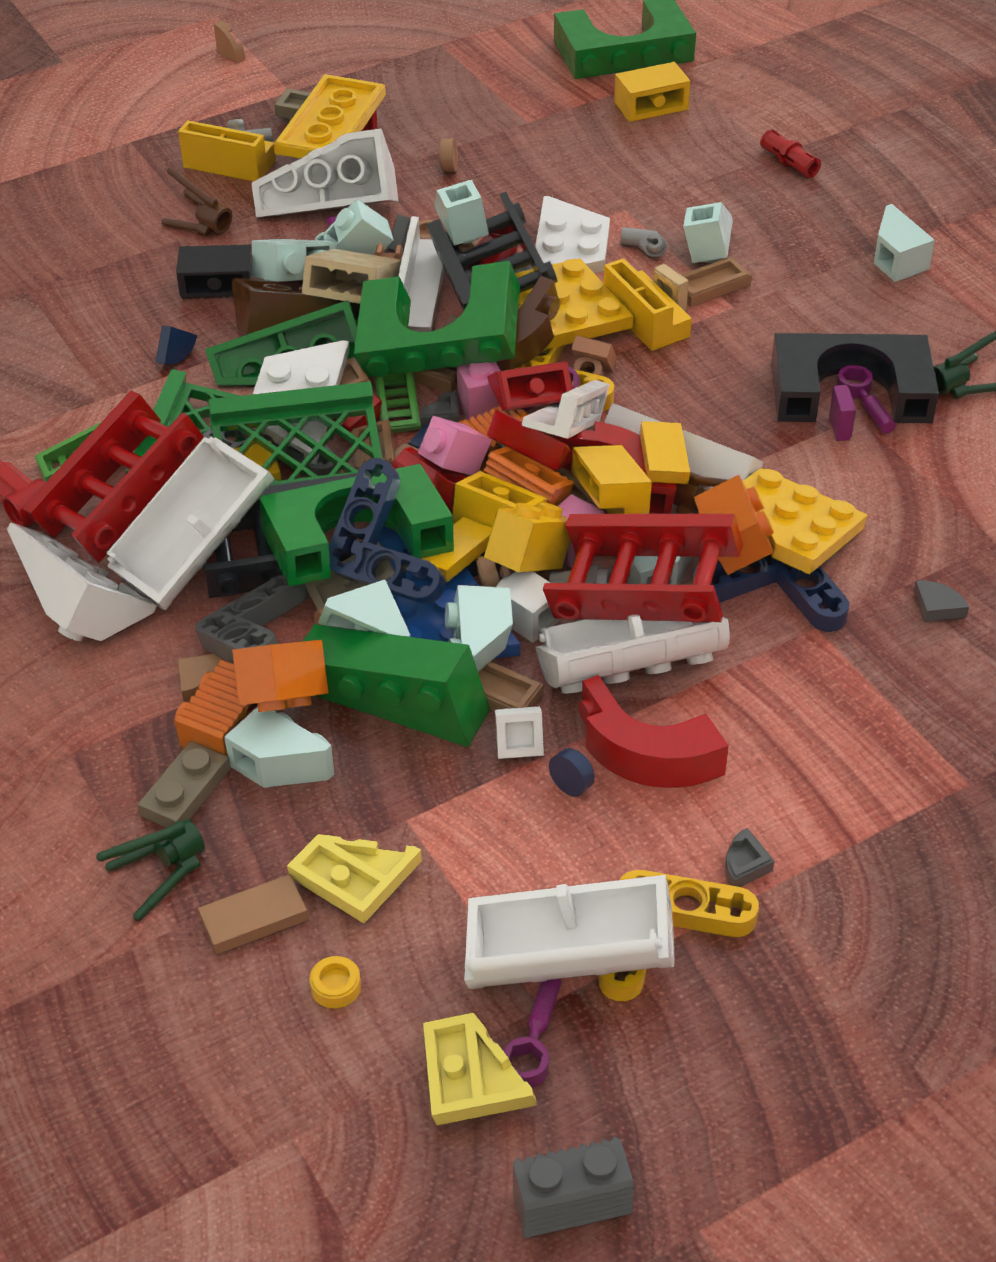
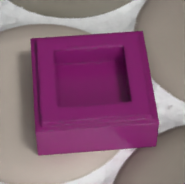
(842, 412)

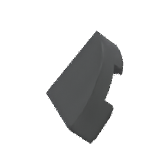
(399, 231)
(444, 408)
(939, 601)
(746, 860)

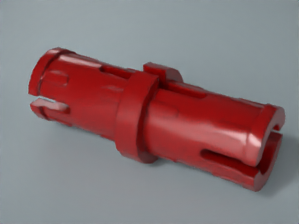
(790, 153)

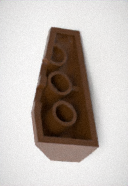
(268, 303)

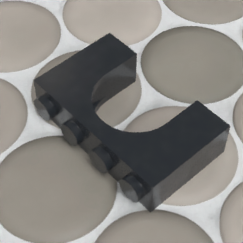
(896, 361)

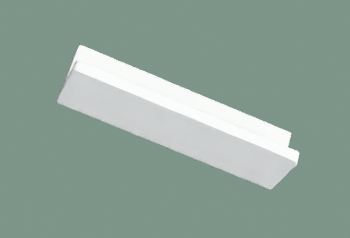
(422, 278)
(573, 414)
(703, 455)

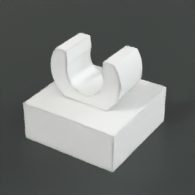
(519, 732)

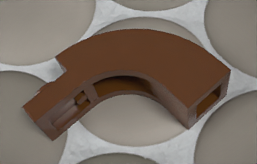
(533, 324)

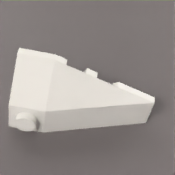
(330, 178)
(75, 591)

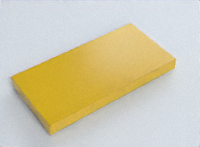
(330, 111)

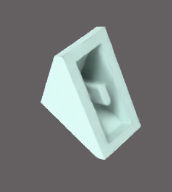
(365, 609)

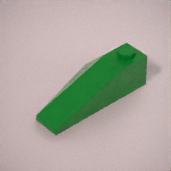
(241, 359)

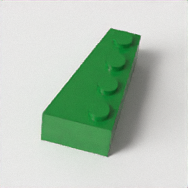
(405, 680)

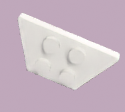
(572, 234)
(301, 370)

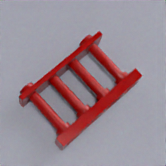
(94, 463)
(645, 535)

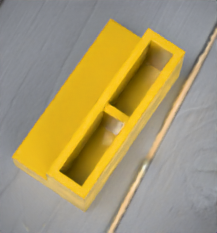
(225, 151)
(657, 317)
(612, 479)

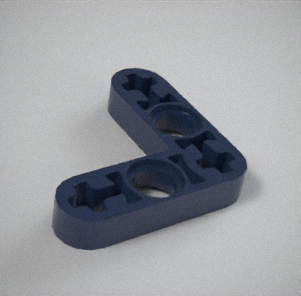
(368, 553)
(807, 600)

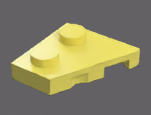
(352, 873)
(470, 1072)

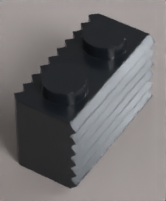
(210, 269)

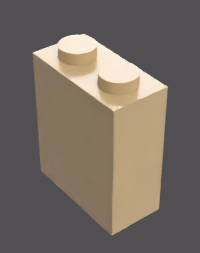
(341, 273)

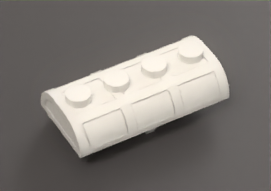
(187, 520)
(619, 646)
(569, 932)

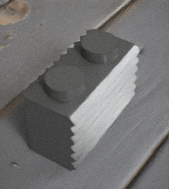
(572, 1187)

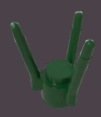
(954, 372)
(174, 845)

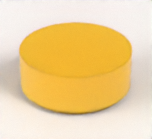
(335, 982)

